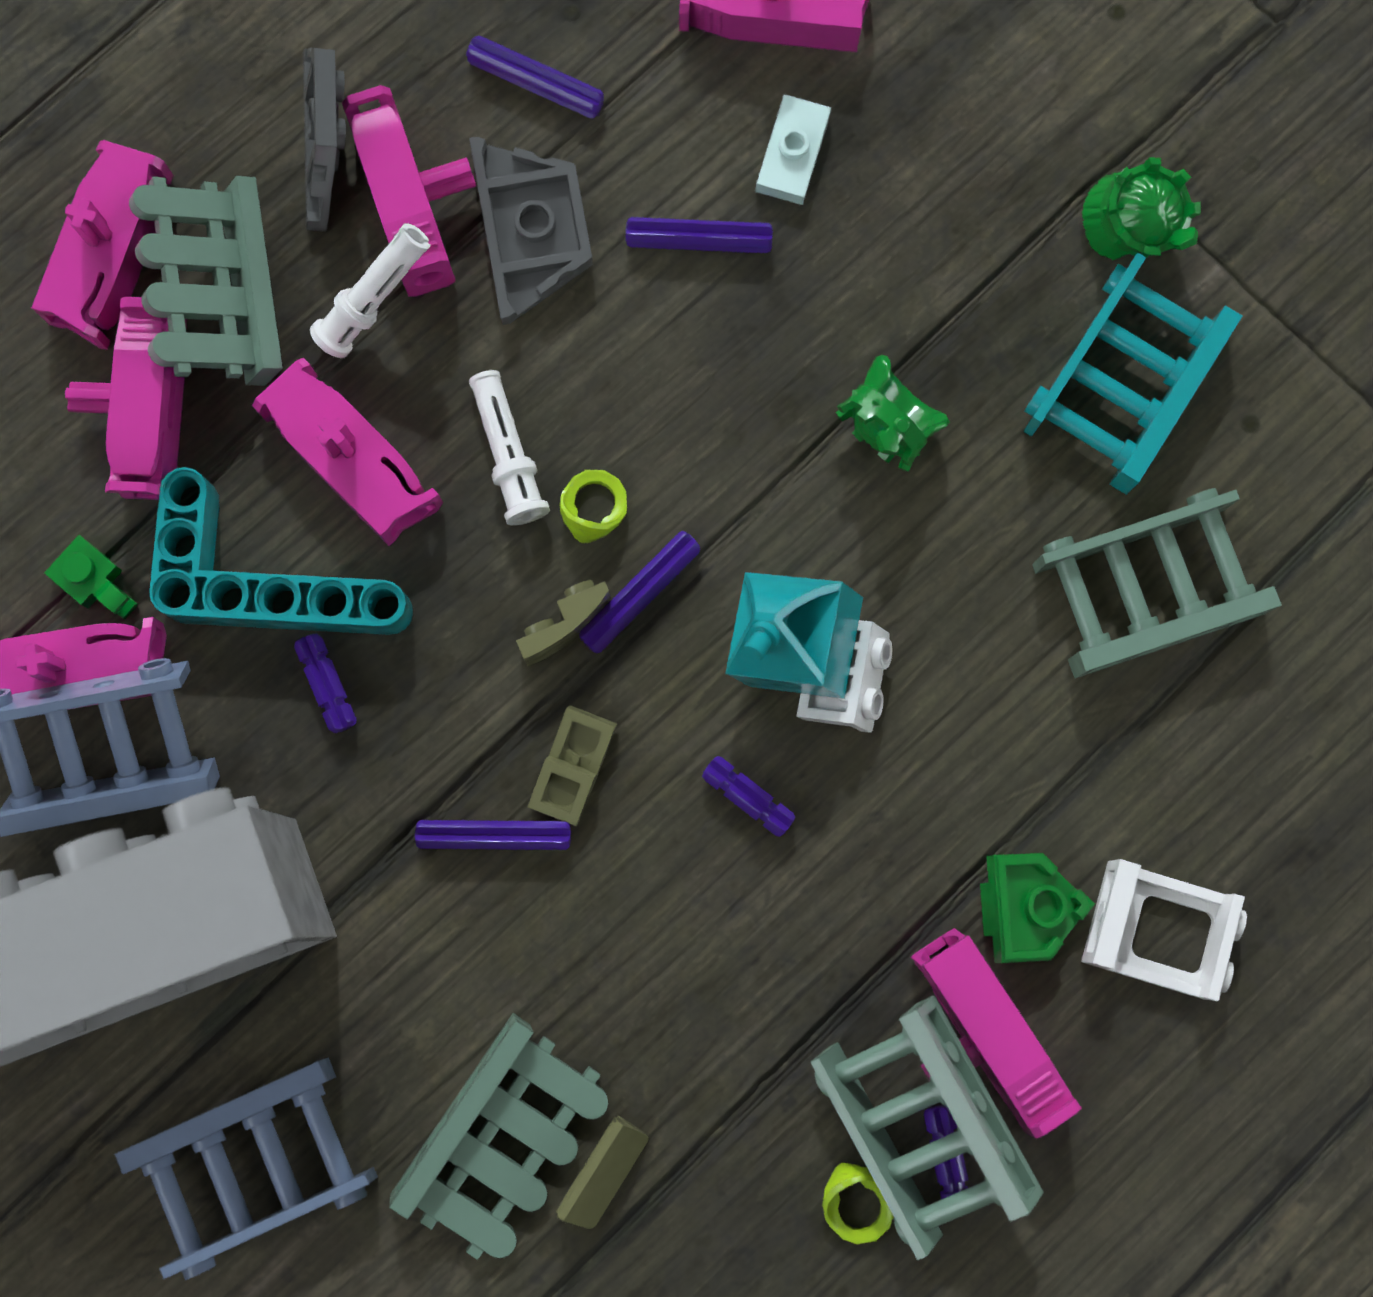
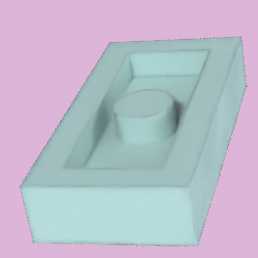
(793, 149)

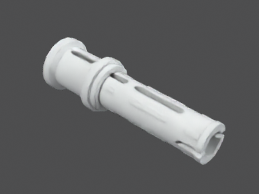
(357, 306)
(512, 469)

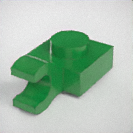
(90, 576)

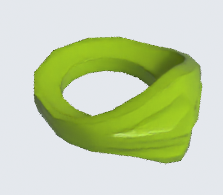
(585, 530)
(842, 1177)

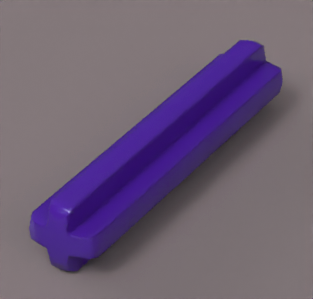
(535, 77)
(699, 235)
(639, 592)
(493, 835)

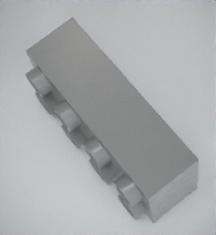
(152, 919)

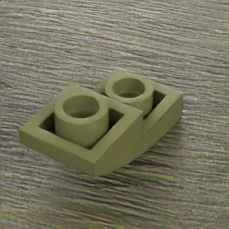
(578, 608)

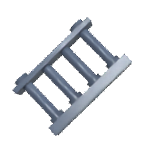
(133, 785)
(206, 1135)

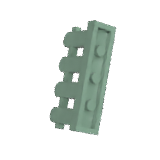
(239, 254)
(474, 1154)

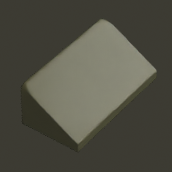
(602, 1174)

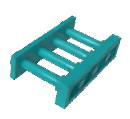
(1154, 415)

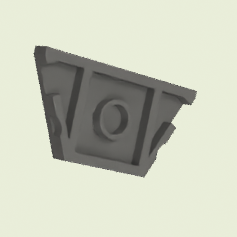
(322, 132)
(530, 224)

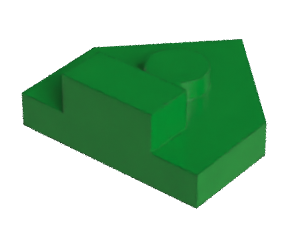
(1029, 907)

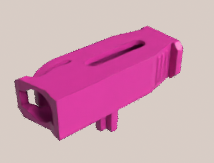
(783, 22)
(398, 187)
(97, 244)
(140, 406)
(346, 451)
(78, 654)
(996, 1034)

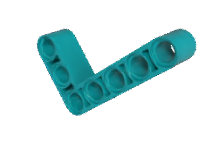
(258, 589)

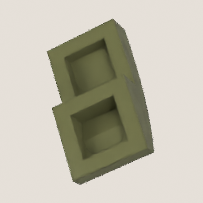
(572, 765)

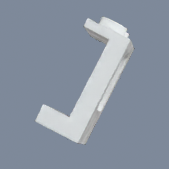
(1118, 914)

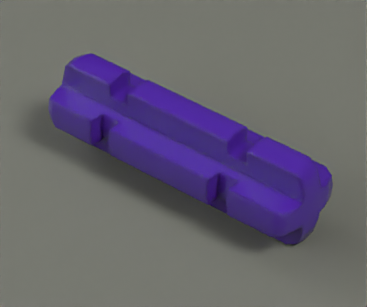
(325, 683)
(748, 796)
(953, 1172)

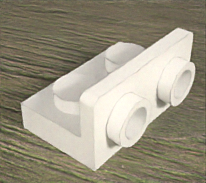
(863, 694)

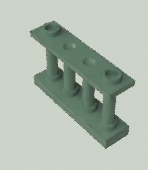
(1145, 631)
(952, 1083)

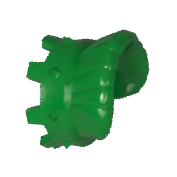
(1140, 212)
(890, 415)

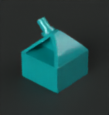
(794, 634)

